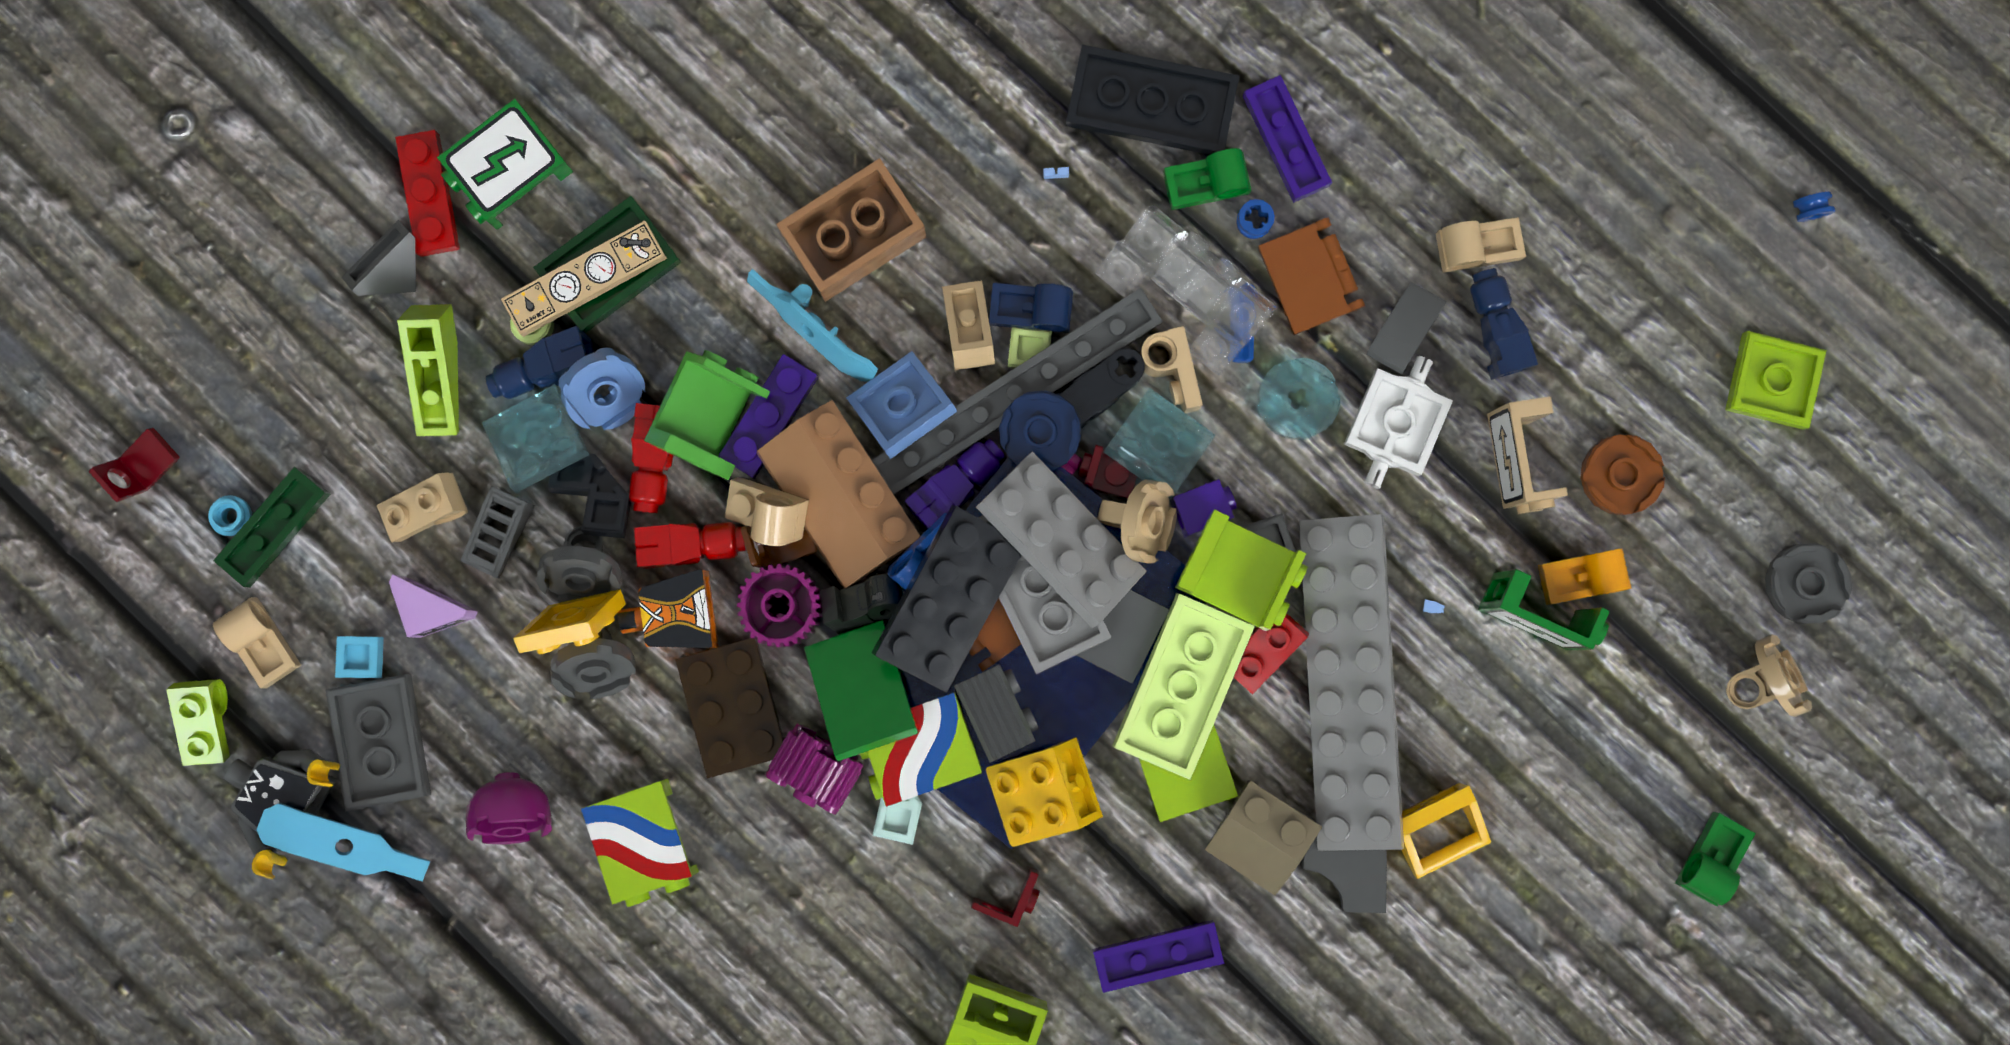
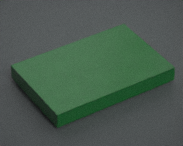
(859, 692)

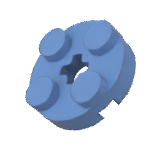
(590, 373)

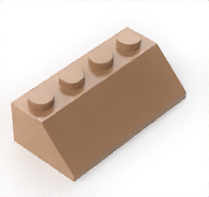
(849, 504)

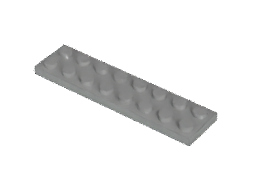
(1351, 684)

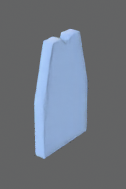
(1433, 607)

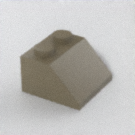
(1263, 838)

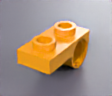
(1584, 576)

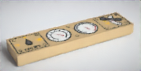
(583, 278)

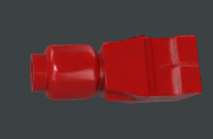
(649, 482)
(686, 544)

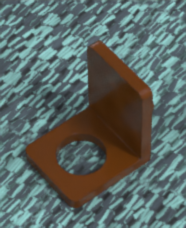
(776, 554)

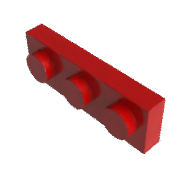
(427, 193)

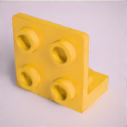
(1044, 793)

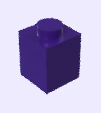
(1197, 504)

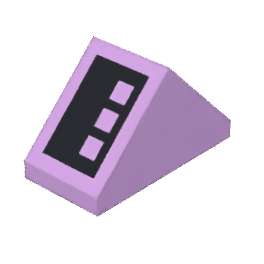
(426, 610)

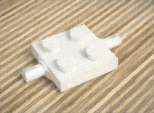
(1398, 422)

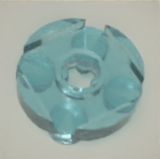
(1320, 391)

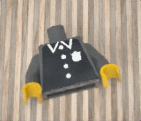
(287, 778)

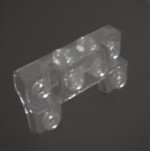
(1193, 278)

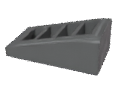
(488, 512)

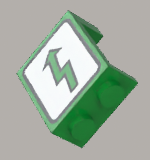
(501, 162)
(1503, 601)

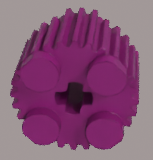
(757, 606)
(813, 770)

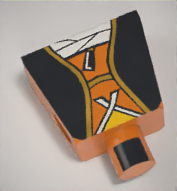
(674, 613)

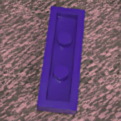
(1287, 138)
(768, 417)
(1158, 956)

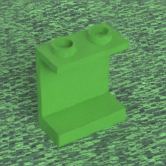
(702, 411)

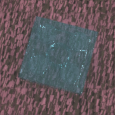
(535, 439)
(1159, 441)

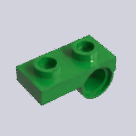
(1207, 180)
(1714, 860)

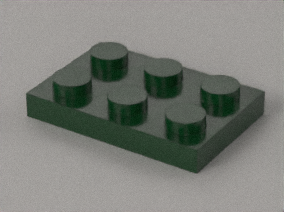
(613, 223)

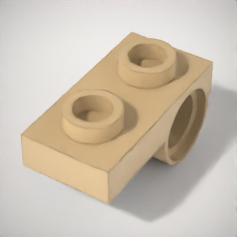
(1479, 245)
(422, 506)
(257, 641)

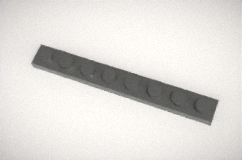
(1043, 372)

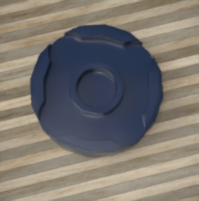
(1043, 425)

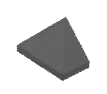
(386, 266)

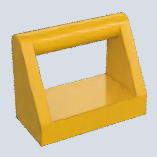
(1433, 809)

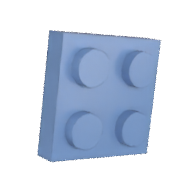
(901, 404)

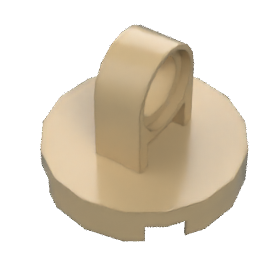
(1144, 520)
(1776, 677)

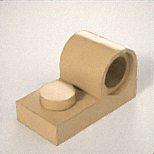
(968, 325)
(1180, 365)
(773, 514)

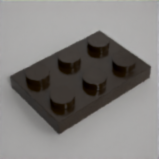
(731, 707)

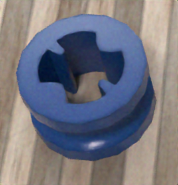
(1814, 206)
(1264, 211)

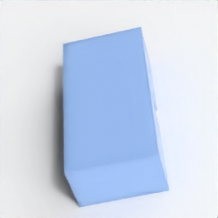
(1062, 172)

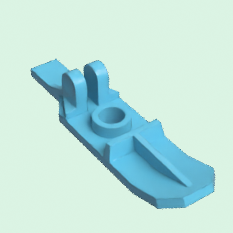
(808, 325)
(317, 839)

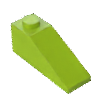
(431, 367)

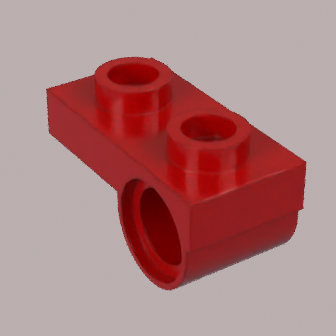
(1268, 651)

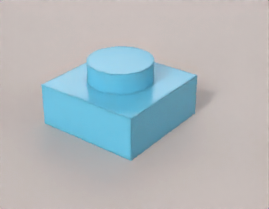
(359, 657)

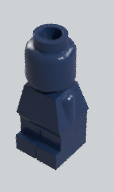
(1502, 328)
(541, 364)

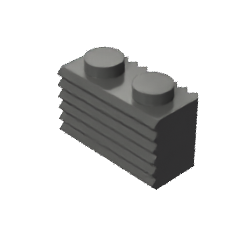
(996, 713)

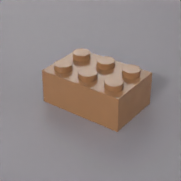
(852, 229)

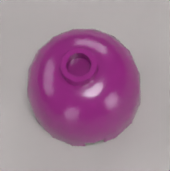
(508, 810)

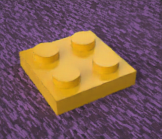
(569, 622)

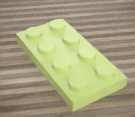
(1183, 686)

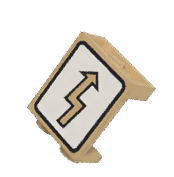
(1511, 455)

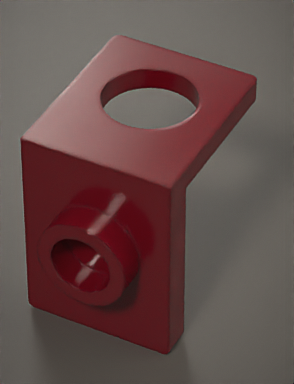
(139, 466)
(1025, 902)

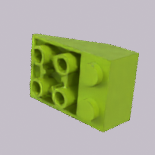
(995, 1015)

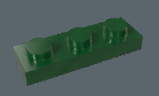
(271, 527)

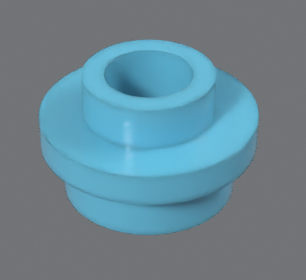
(219, 510)

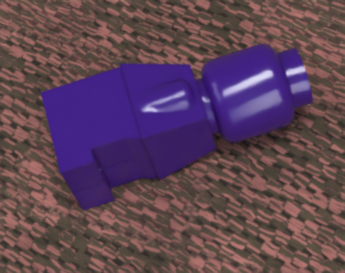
(955, 483)

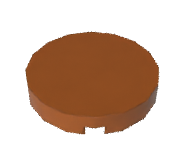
(1622, 474)

